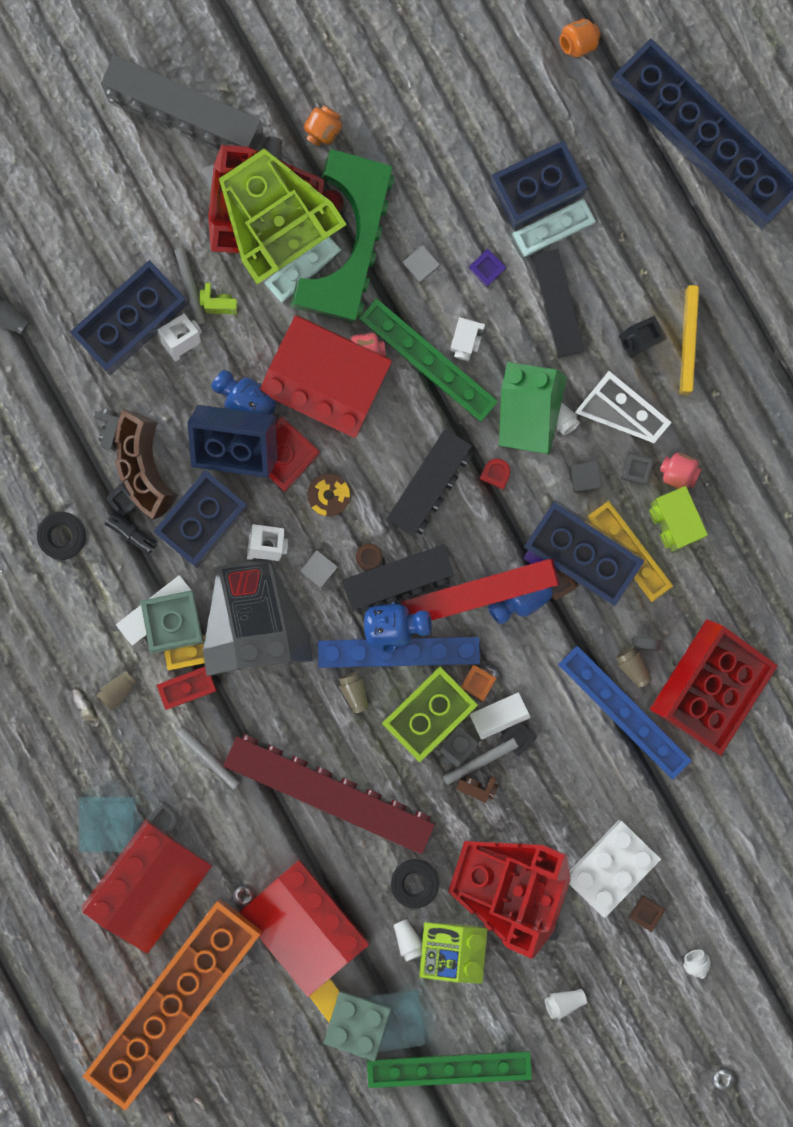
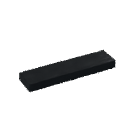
(558, 303)

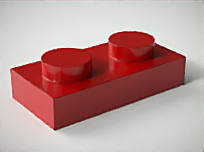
(185, 688)

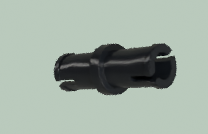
(131, 533)

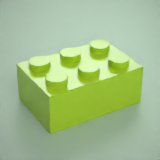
(429, 714)

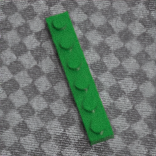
(428, 360)
(449, 1069)

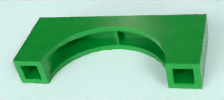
(365, 187)

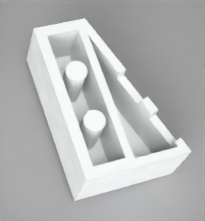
(623, 409)

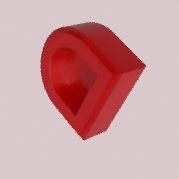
(496, 473)

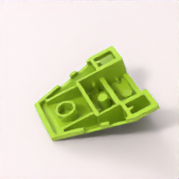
(275, 214)

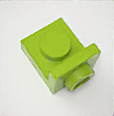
(220, 305)

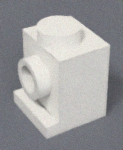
(179, 336)
(466, 338)
(269, 535)

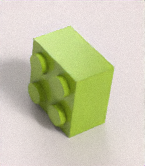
(677, 519)

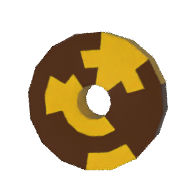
(325, 483)

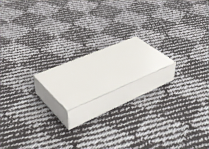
(499, 716)

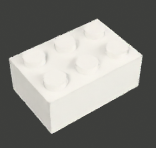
(612, 868)

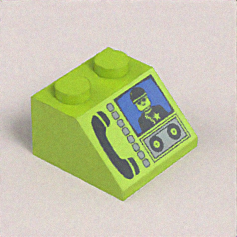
(453, 952)

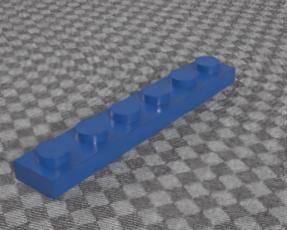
(416, 653)
(624, 712)

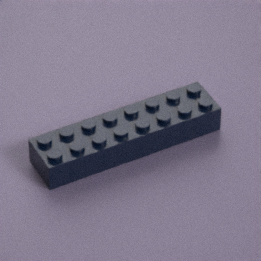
(705, 133)

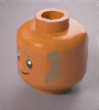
(579, 38)
(322, 126)

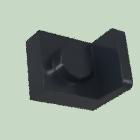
(642, 336)

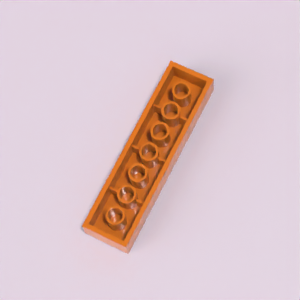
(172, 1004)

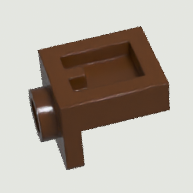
(472, 788)

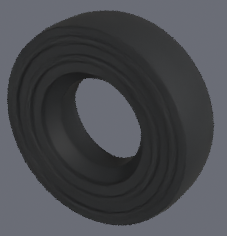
(61, 552)
(411, 900)

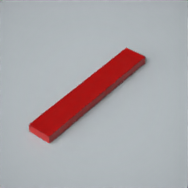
(486, 590)

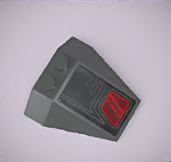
(252, 621)

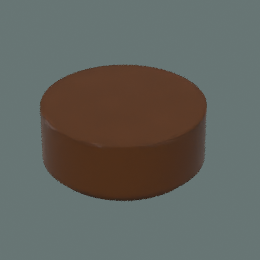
(369, 557)

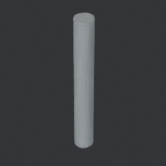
(190, 286)
(208, 758)
(480, 761)

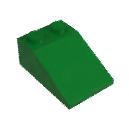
(530, 407)

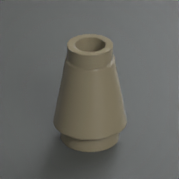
(633, 666)
(115, 691)
(354, 691)

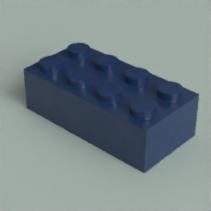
(129, 317)
(585, 552)

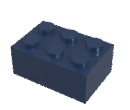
(538, 184)
(232, 441)
(201, 519)

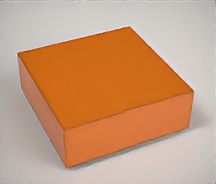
(478, 683)

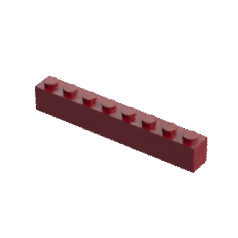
(328, 794)

